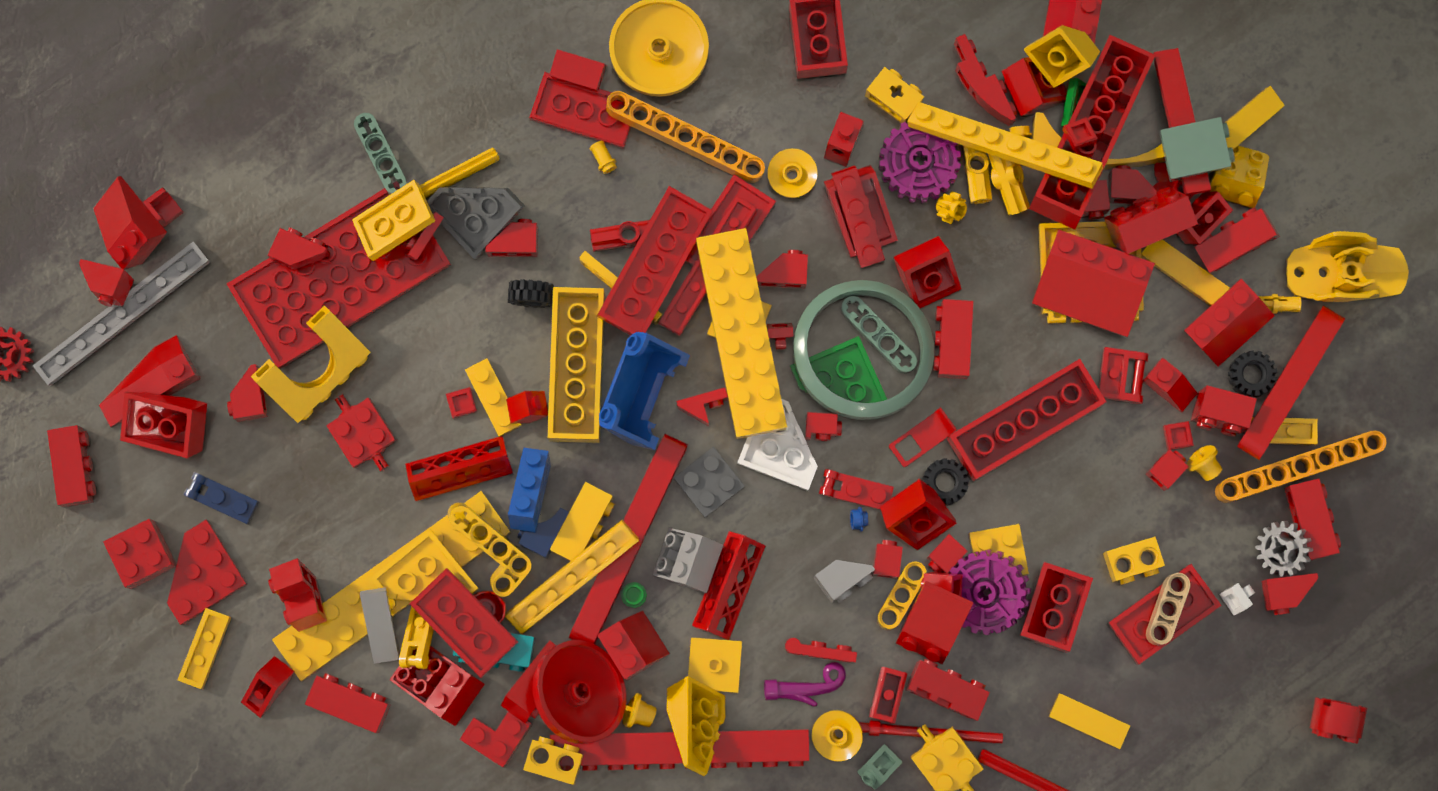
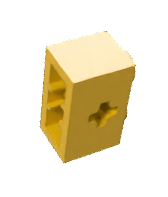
(890, 82)

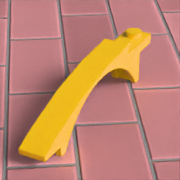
(1044, 133)

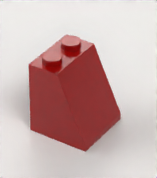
(633, 644)

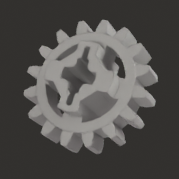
(1288, 557)

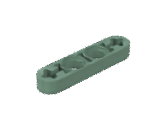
(380, 155)
(881, 332)

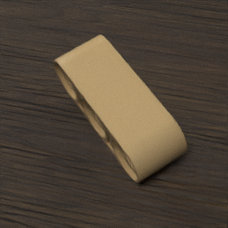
(1177, 600)

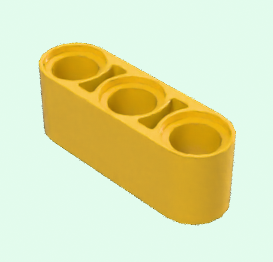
(892, 604)

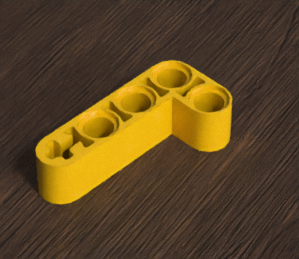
(486, 543)

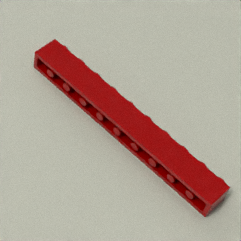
(662, 749)

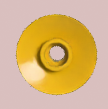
(795, 161)
(829, 744)

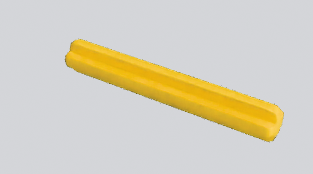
(460, 172)

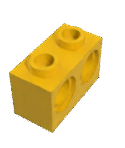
(1132, 555)
(552, 767)

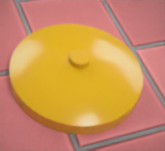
(658, 47)

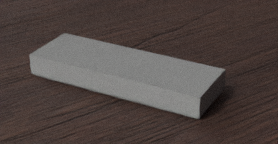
(379, 625)

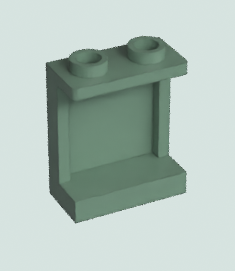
(1196, 148)

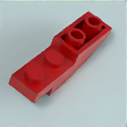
(987, 91)

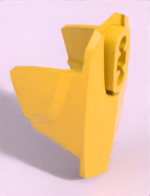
(1352, 267)

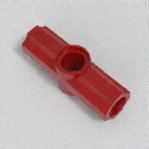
(611, 236)

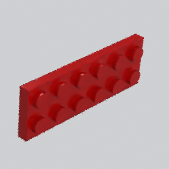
(654, 262)

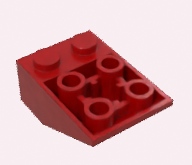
(440, 687)

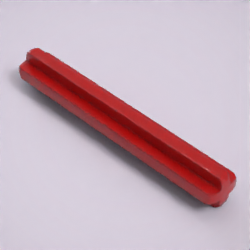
(1017, 772)

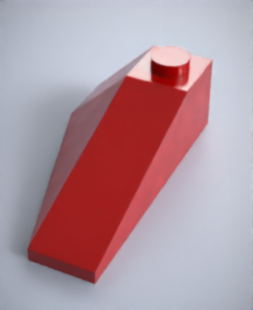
(160, 372)

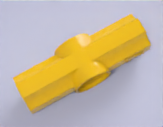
(1009, 179)
(977, 180)

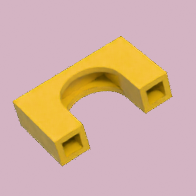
(299, 397)

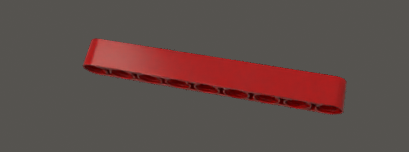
(639, 519)

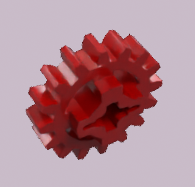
(14, 350)

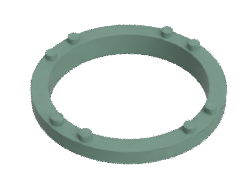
(845, 407)

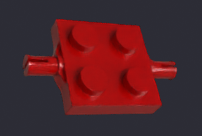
(361, 433)

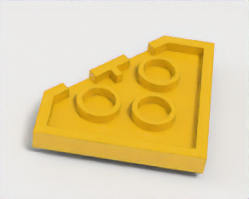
(417, 567)

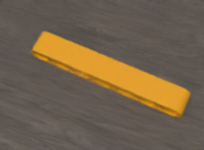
(677, 127)
(1312, 464)

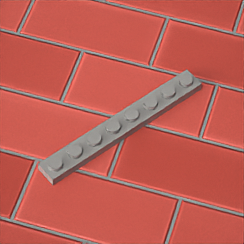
(117, 318)

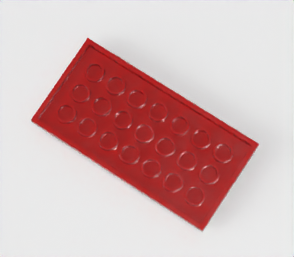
(346, 282)

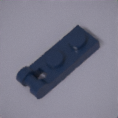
(222, 498)

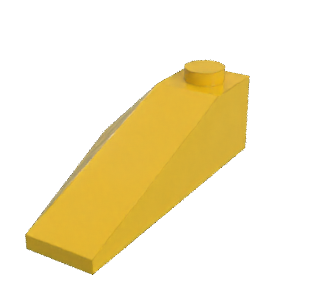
(695, 720)

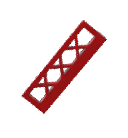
(458, 472)
(725, 582)

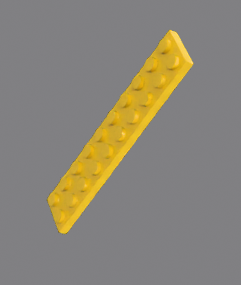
(345, 623)

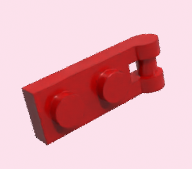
(856, 490)
(819, 650)

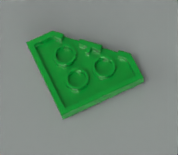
(846, 372)

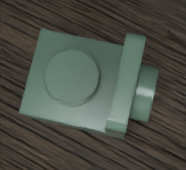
(879, 767)

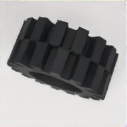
(530, 293)
(1263, 363)
(956, 471)

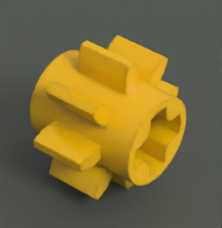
(951, 207)

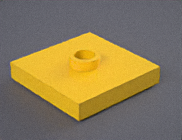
(716, 663)

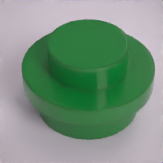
(633, 595)

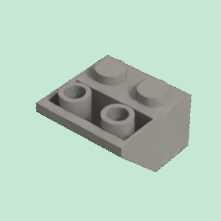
(688, 559)
(841, 577)

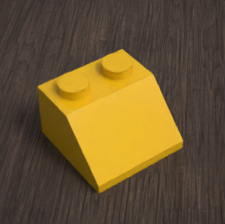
(1062, 54)

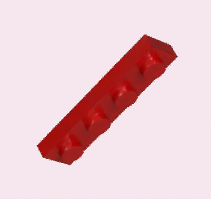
(858, 216)

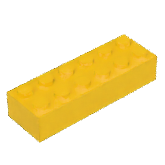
(576, 365)

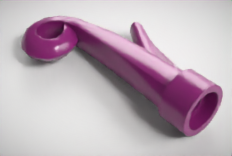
(801, 690)

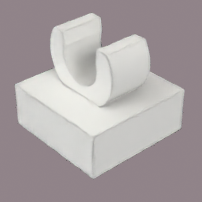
(1237, 598)

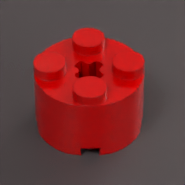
(1338, 718)

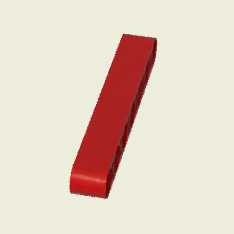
(1291, 382)

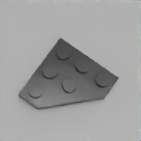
(475, 214)

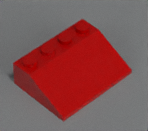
(1093, 283)

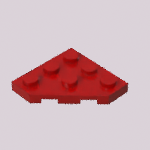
(202, 574)

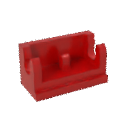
(578, 69)

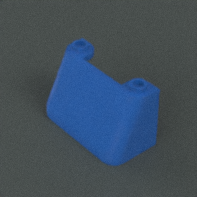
(637, 386)

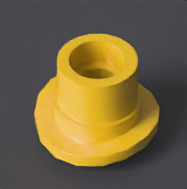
(1205, 462)
(638, 712)

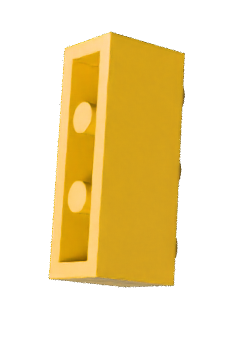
(583, 522)

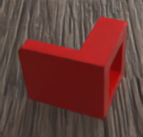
(163, 207)

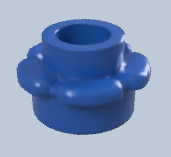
(858, 519)

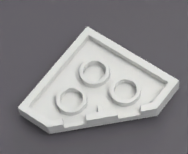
(781, 454)

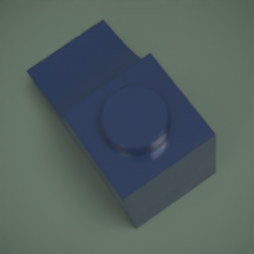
(545, 534)

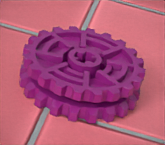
(905, 173)
(1008, 588)

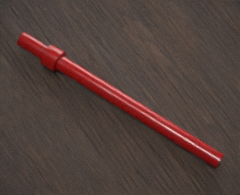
(874, 728)

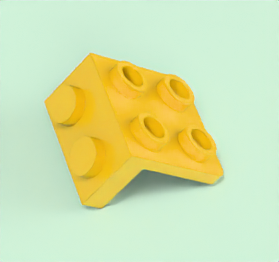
(1244, 179)

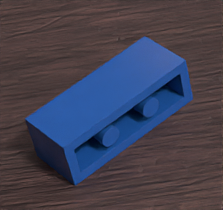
(529, 489)

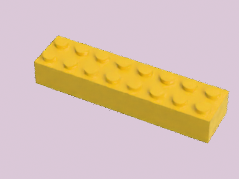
(741, 333)

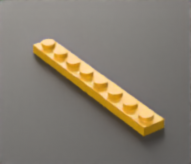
(1005, 145)

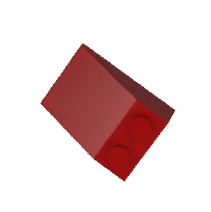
(876, 205)
(127, 225)
(164, 423)
(934, 622)

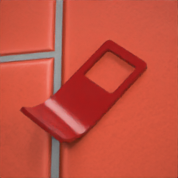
(926, 434)

